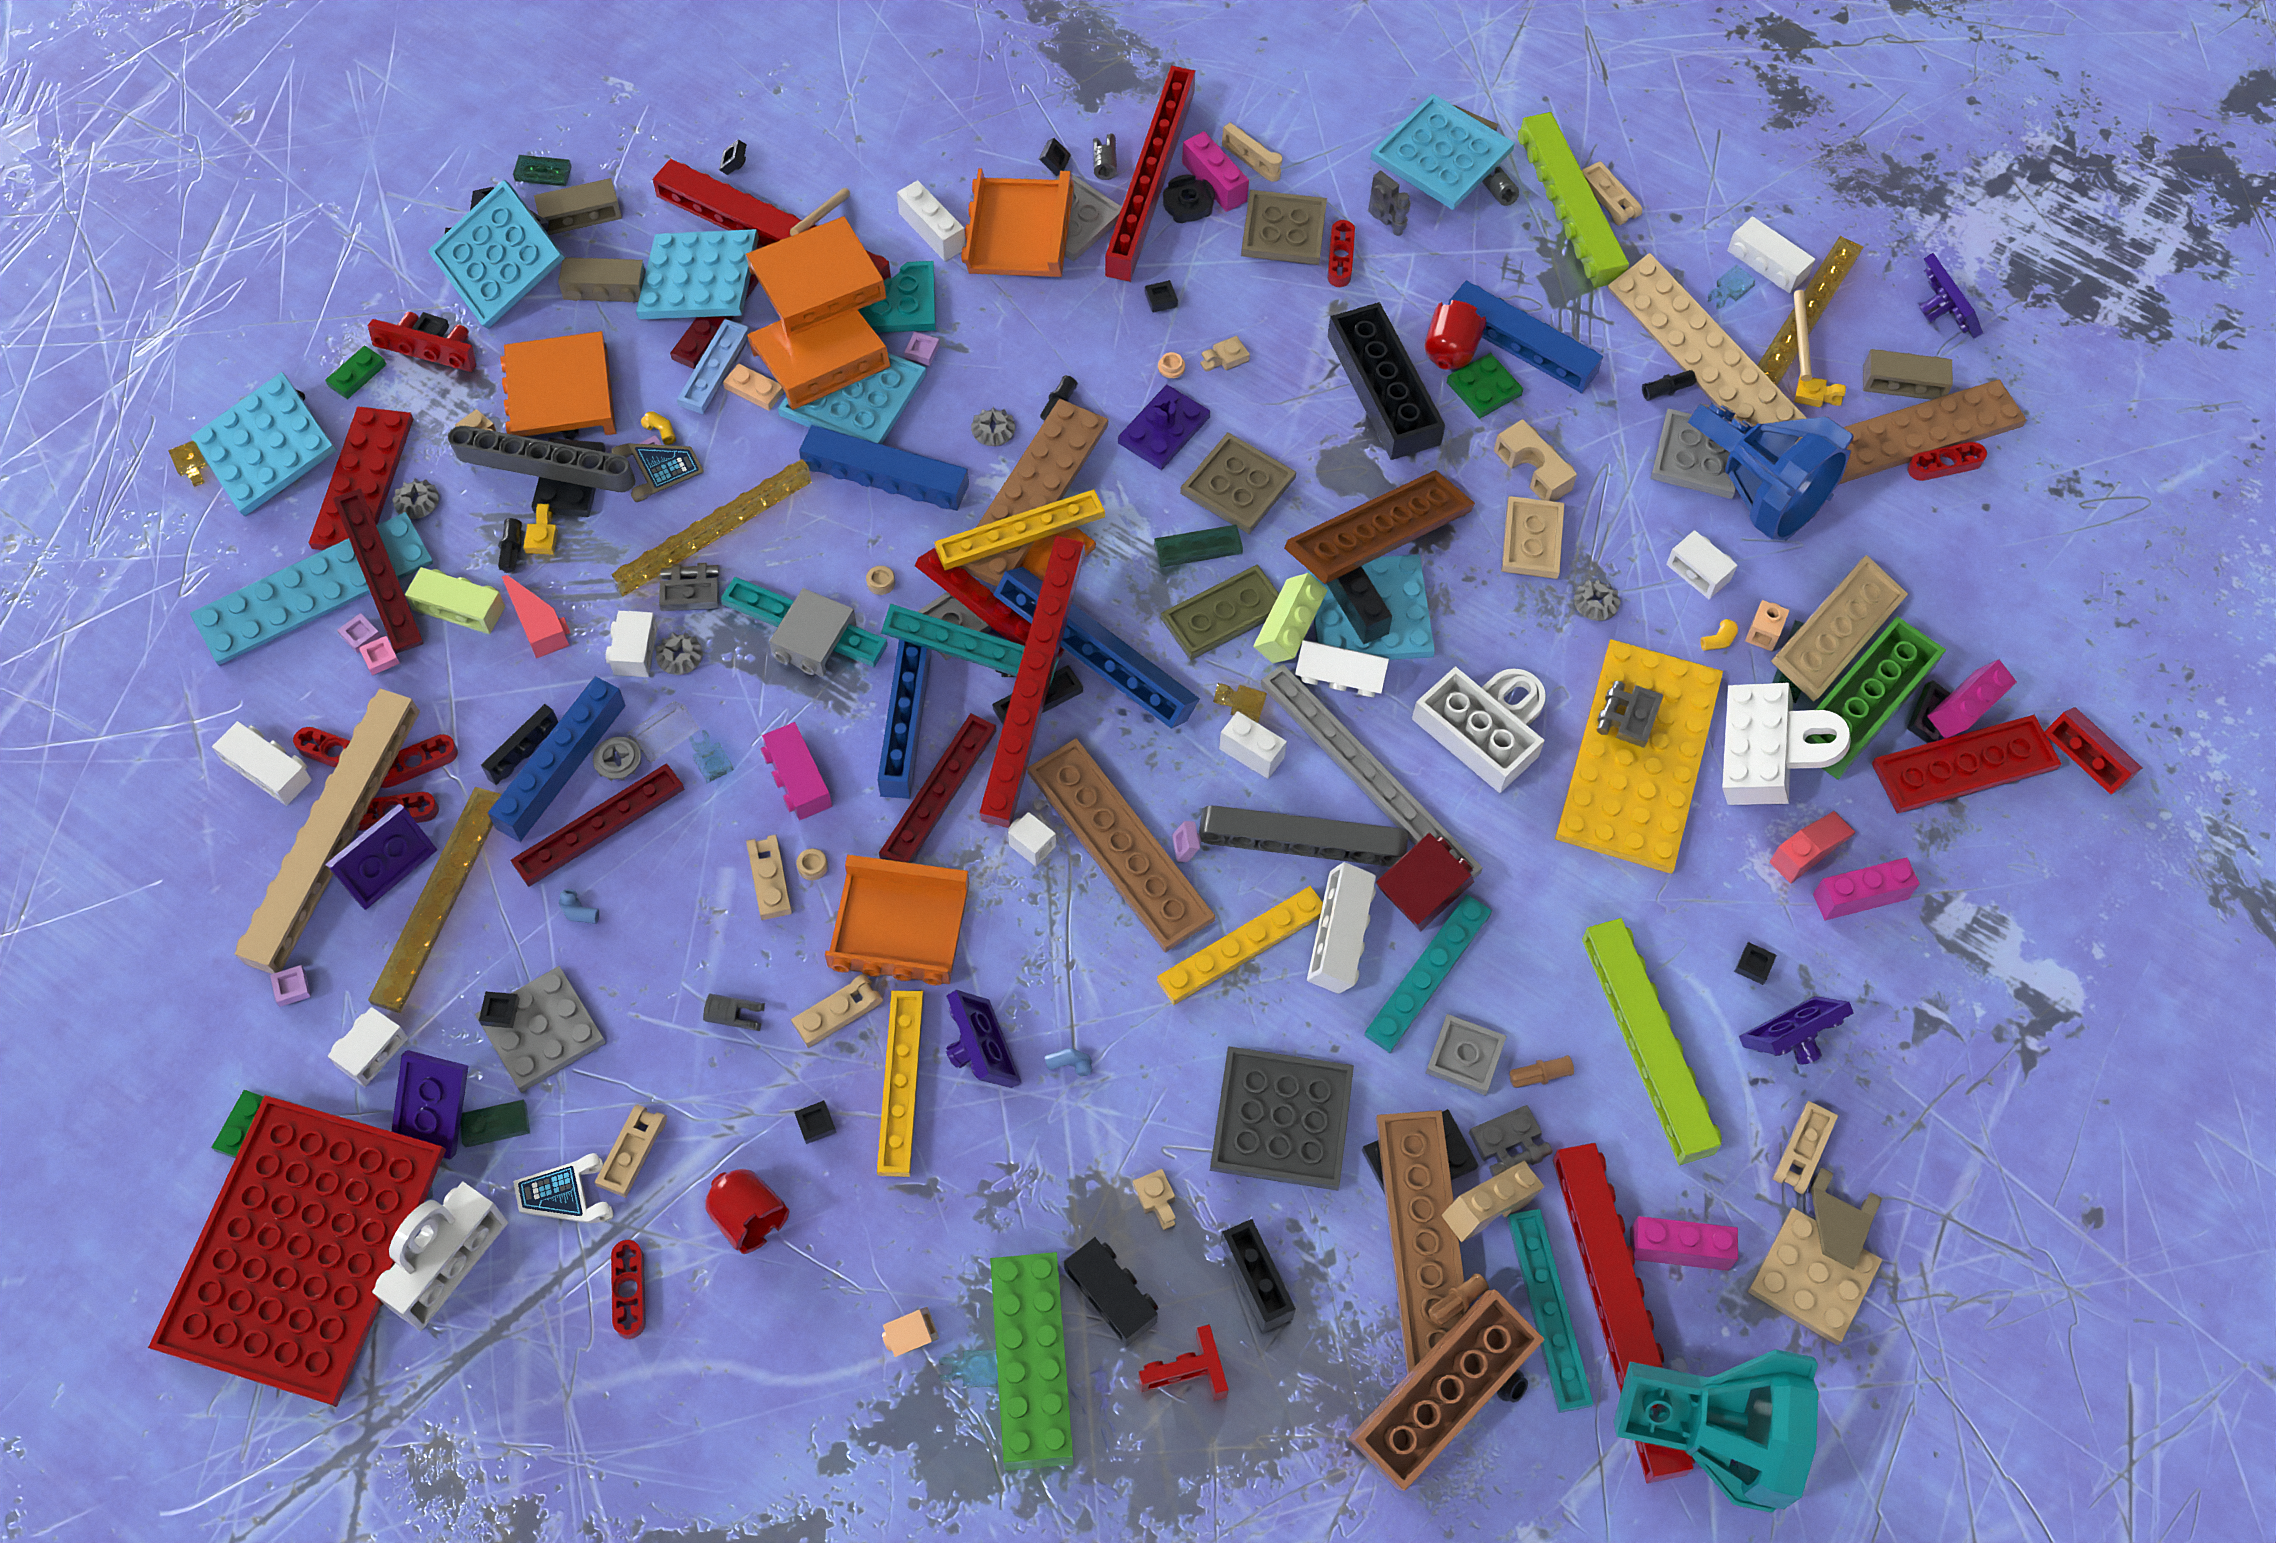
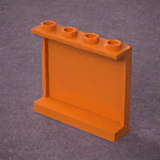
(1018, 225)
(817, 275)
(820, 357)
(558, 385)
(898, 920)

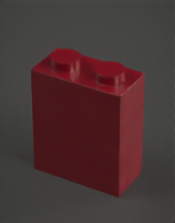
(1426, 880)

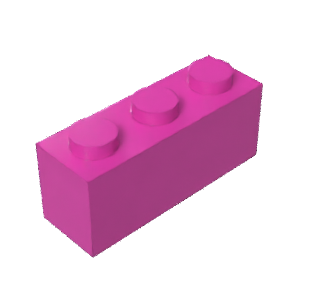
(1210, 163)
(1972, 699)
(795, 771)
(1866, 888)
(1684, 1243)

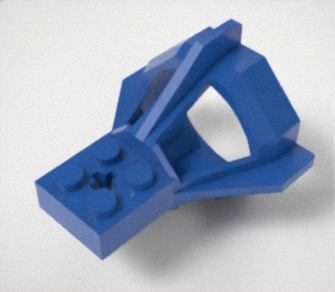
(1774, 477)

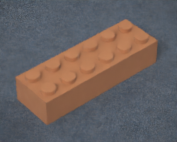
(1446, 1389)

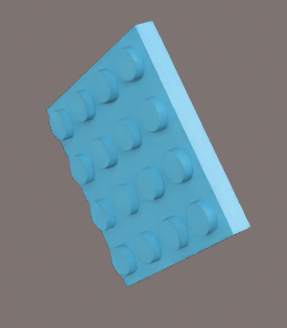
(1442, 151)
(496, 254)
(697, 274)
(865, 407)
(263, 443)
(1403, 591)

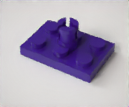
(1948, 299)
(1164, 427)
(381, 856)
(1798, 1029)
(980, 1040)
(430, 1100)

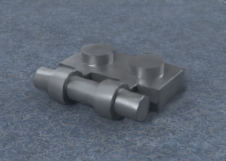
(1388, 203)
(689, 593)
(1638, 717)
(1506, 1133)

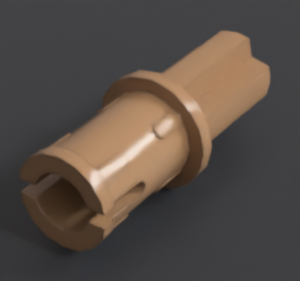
(1541, 1072)
(1458, 1299)

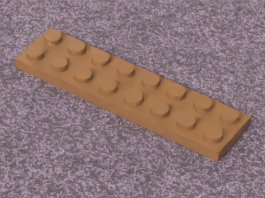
(1931, 425)
(1040, 478)
(1121, 845)
(1421, 1240)

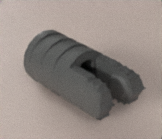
(1105, 158)
(1502, 187)
(727, 1011)

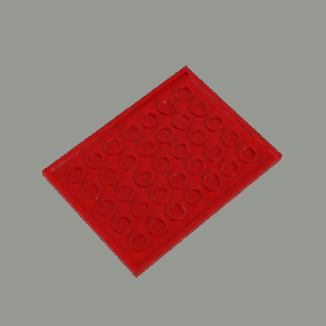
(296, 1250)

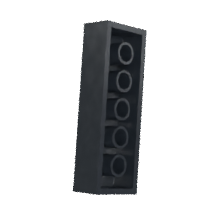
(1385, 381)

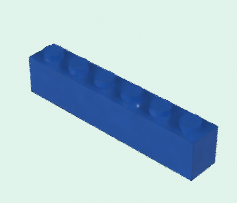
(1532, 339)
(884, 468)
(903, 720)
(557, 759)

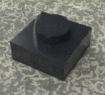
(1054, 156)
(733, 157)
(1161, 296)
(431, 324)
(1755, 963)
(499, 1009)
(815, 1122)

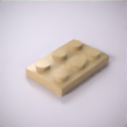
(1533, 537)

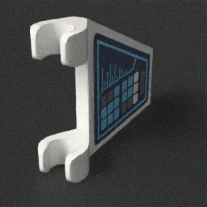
(561, 1193)

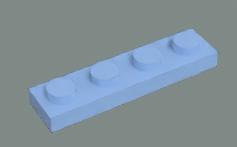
(713, 366)

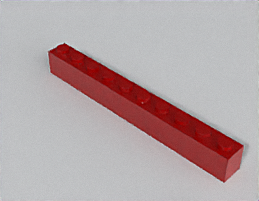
(1150, 174)
(730, 207)
(1032, 682)
(1614, 1286)

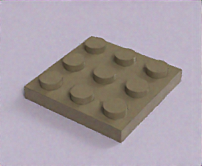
(1284, 227)
(1238, 483)

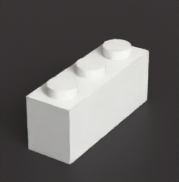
(931, 220)
(1771, 254)
(1341, 668)
(262, 762)

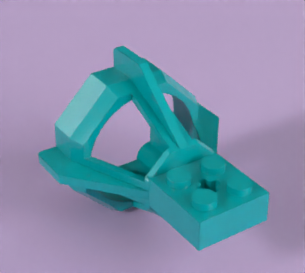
(1751, 1414)

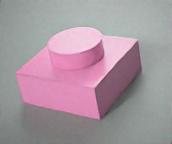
(379, 655)

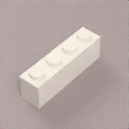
(1342, 928)

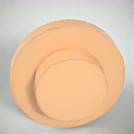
(1171, 365)

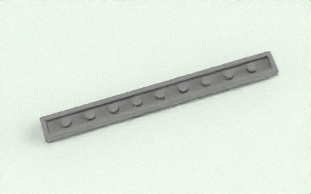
(1358, 761)

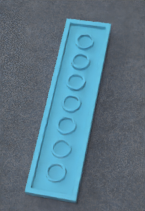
(302, 592)

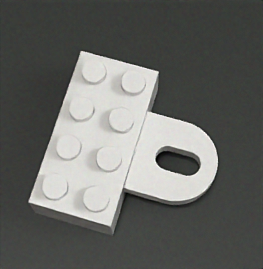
(1483, 727)
(1768, 740)
(440, 1256)

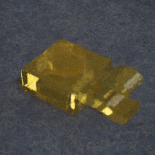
(188, 461)
(1245, 700)

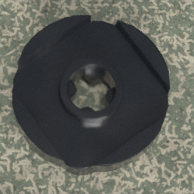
(1188, 210)

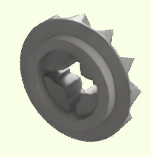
(1003, 431)
(425, 503)
(1593, 609)
(684, 662)
(605, 755)

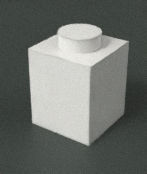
(1031, 838)

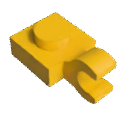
(1816, 392)
(541, 536)

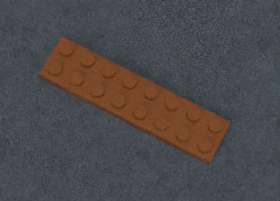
(1379, 526)

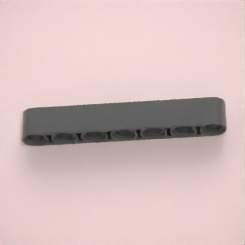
(542, 458)
(1302, 836)

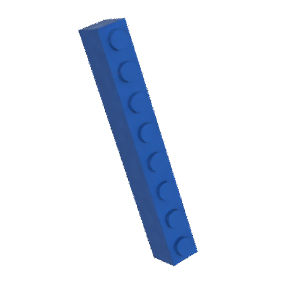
(1105, 653)

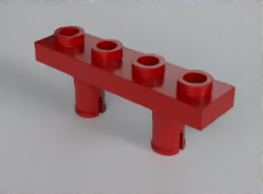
(422, 345)

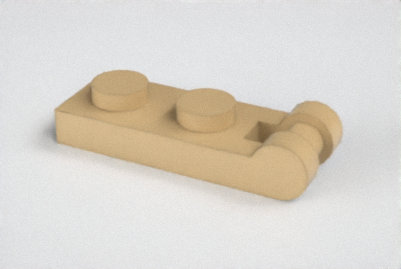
(1252, 152)
(1611, 193)
(769, 878)
(836, 1011)
(1805, 1146)
(630, 1151)

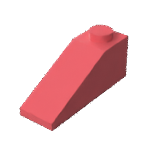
(538, 619)
(1810, 846)

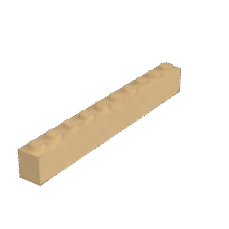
(327, 832)

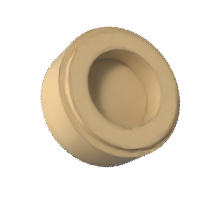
(880, 580)
(812, 864)

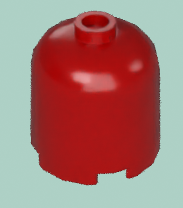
(1454, 335)
(744, 1209)

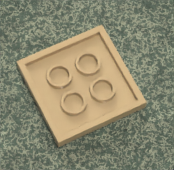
(1809, 1284)

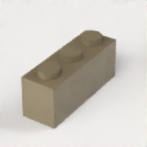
(578, 206)
(601, 279)
(1907, 374)

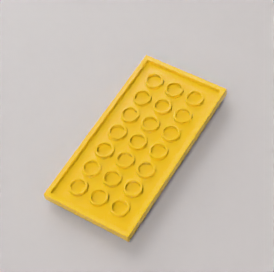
(1635, 797)

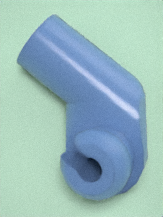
(574, 910)
(1072, 1057)

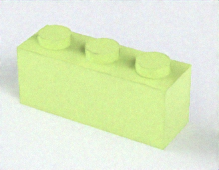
(455, 600)
(1290, 618)

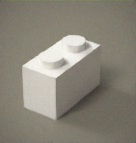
(1701, 564)
(632, 643)
(1252, 745)
(367, 1046)

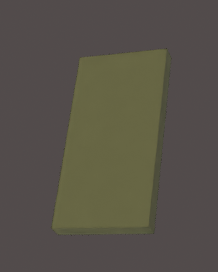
(1221, 612)

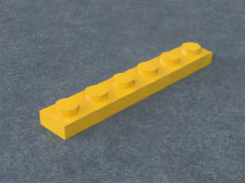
(1019, 529)
(1240, 945)
(900, 1084)

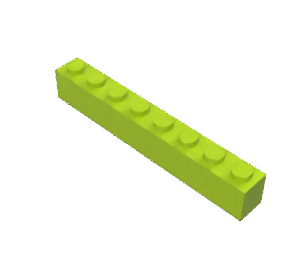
(1572, 199)
(1651, 1042)

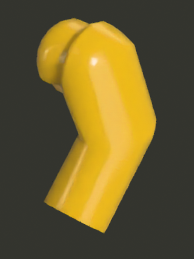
(661, 423)
(1723, 638)

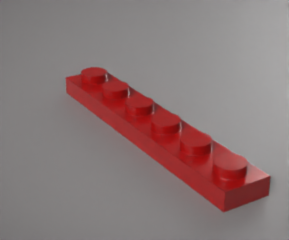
(977, 598)

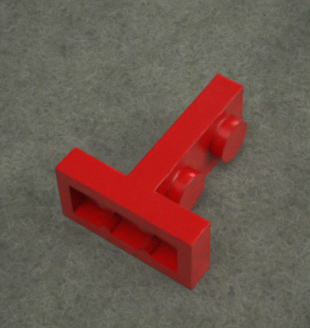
(1189, 1367)

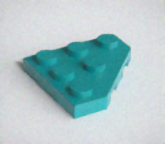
(908, 301)

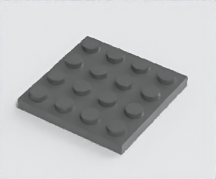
(1282, 1118)

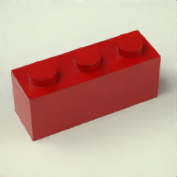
(2092, 750)

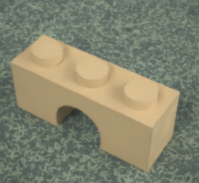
(1524, 445)
(1497, 1196)

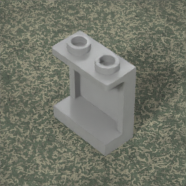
(811, 632)

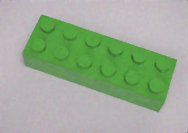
(1878, 687)
(1031, 1362)

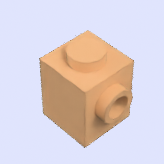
(1767, 625)
(909, 1332)

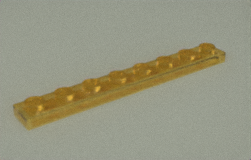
(1817, 298)
(711, 528)
(435, 903)

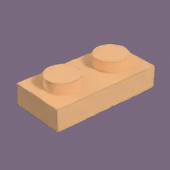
(753, 387)

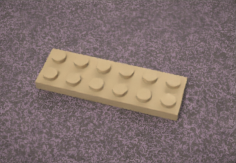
(1839, 628)

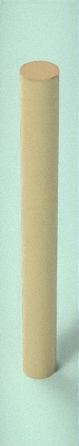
(820, 212)
(1802, 335)

